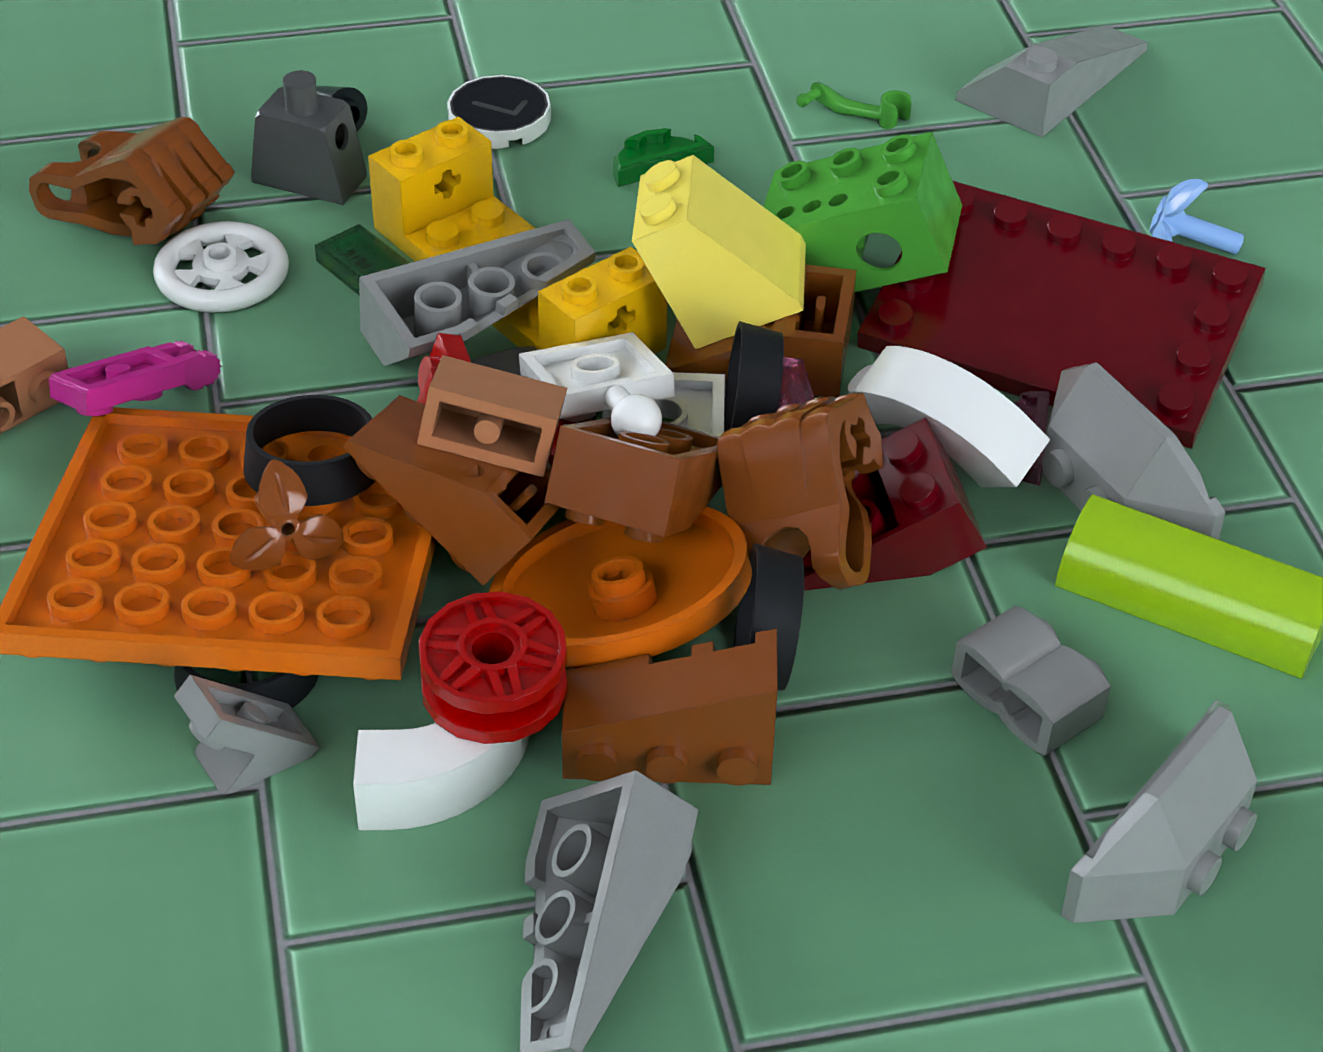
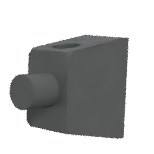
(307, 142)

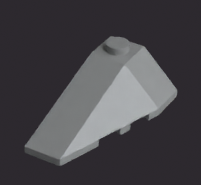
(1051, 78)
(464, 288)
(600, 880)

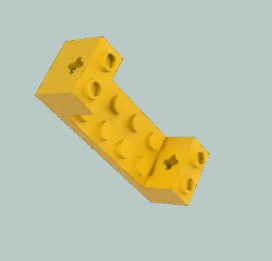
(439, 198)

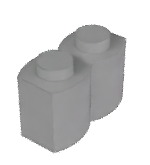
(1030, 679)

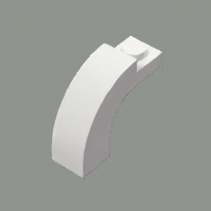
(970, 417)
(425, 775)

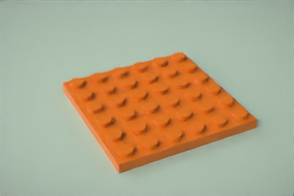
(143, 571)

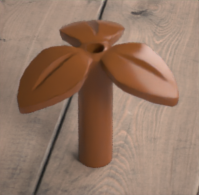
(280, 502)

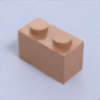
(491, 415)

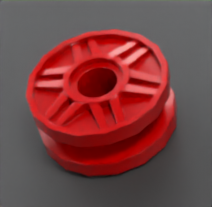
(493, 667)

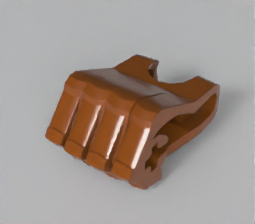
(136, 181)
(792, 483)

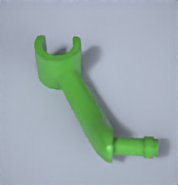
(893, 104)

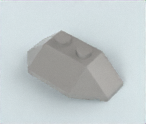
(1122, 452)
(1171, 829)

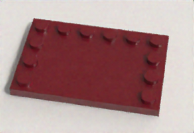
(1064, 291)

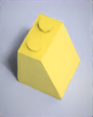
(716, 251)

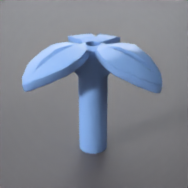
(1173, 221)

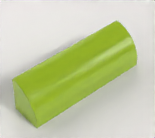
(1194, 585)

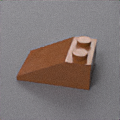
(634, 478)

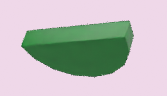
(653, 147)

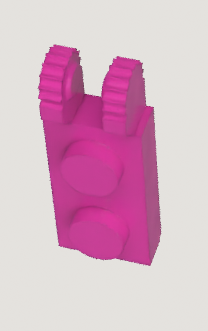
(133, 376)

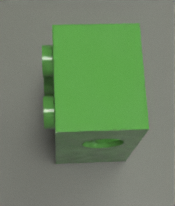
(877, 189)

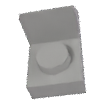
(242, 733)

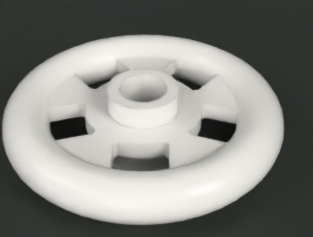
(221, 266)

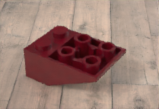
(913, 509)

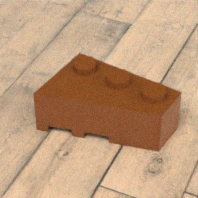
(675, 718)

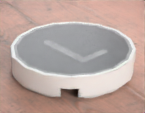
(502, 108)

